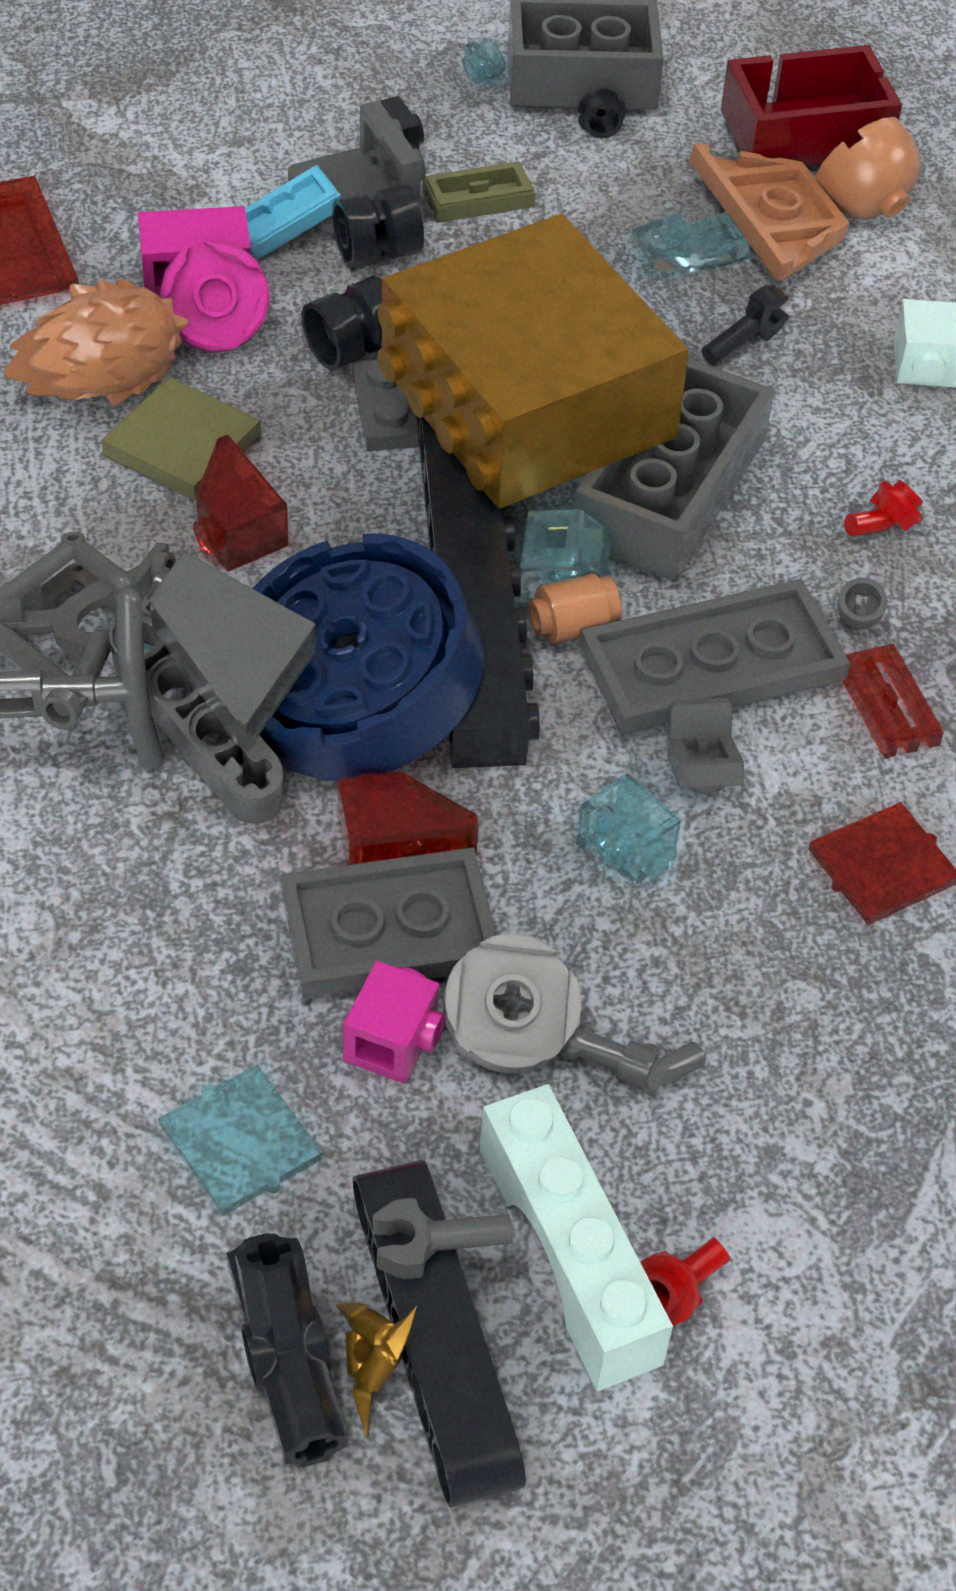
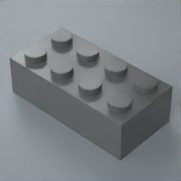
(673, 492)

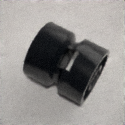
(370, 227)
(344, 324)

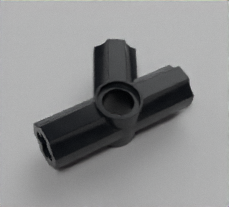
(287, 1347)

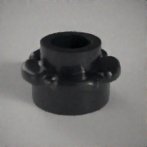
(606, 123)

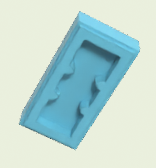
(289, 211)

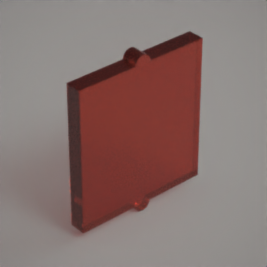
(884, 863)

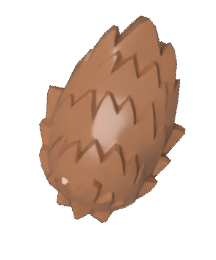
(99, 344)

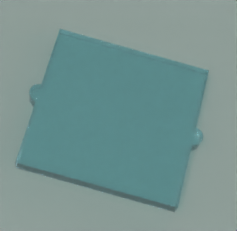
(240, 1139)

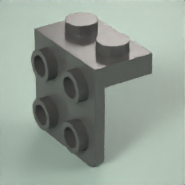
(378, 164)

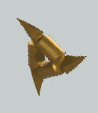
(372, 1352)

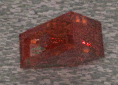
(238, 509)
(399, 818)

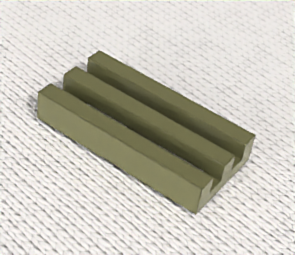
(478, 191)

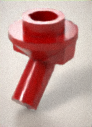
(893, 506)
(678, 1279)

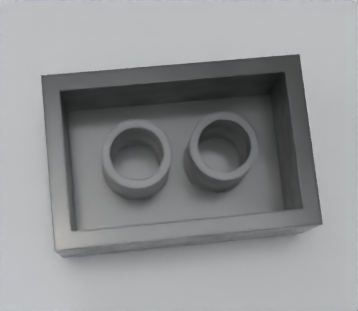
(584, 46)

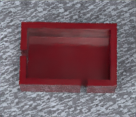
(815, 102)

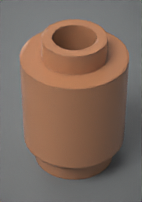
(573, 605)

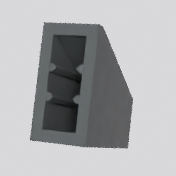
(230, 643)

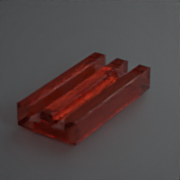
(879, 706)

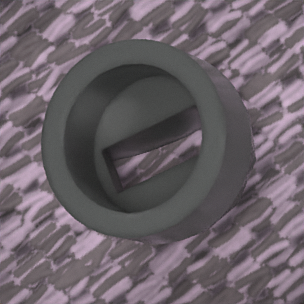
(875, 603)

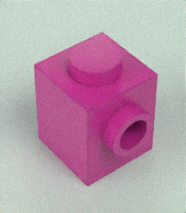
(392, 1022)

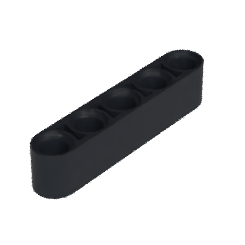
(445, 1350)

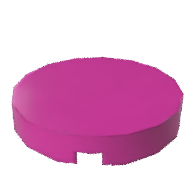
(219, 294)

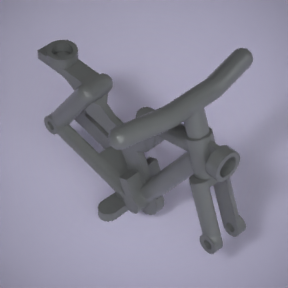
(54, 692)

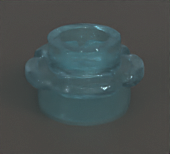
(483, 61)

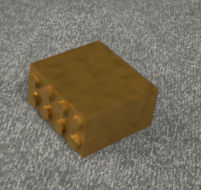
(531, 359)

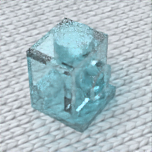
(562, 552)
(630, 829)

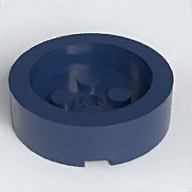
(405, 679)

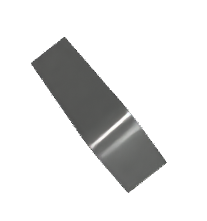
(191, 720)

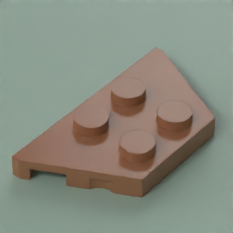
(774, 207)

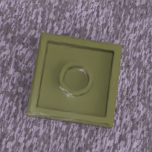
(175, 435)

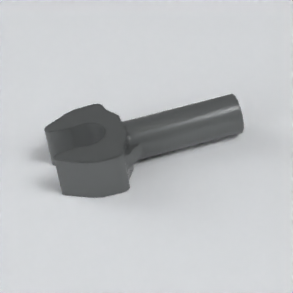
(431, 1236)

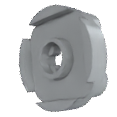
(541, 979)

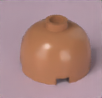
(874, 172)

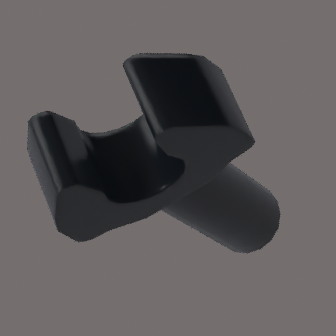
(761, 318)

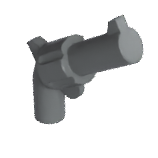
(636, 1062)

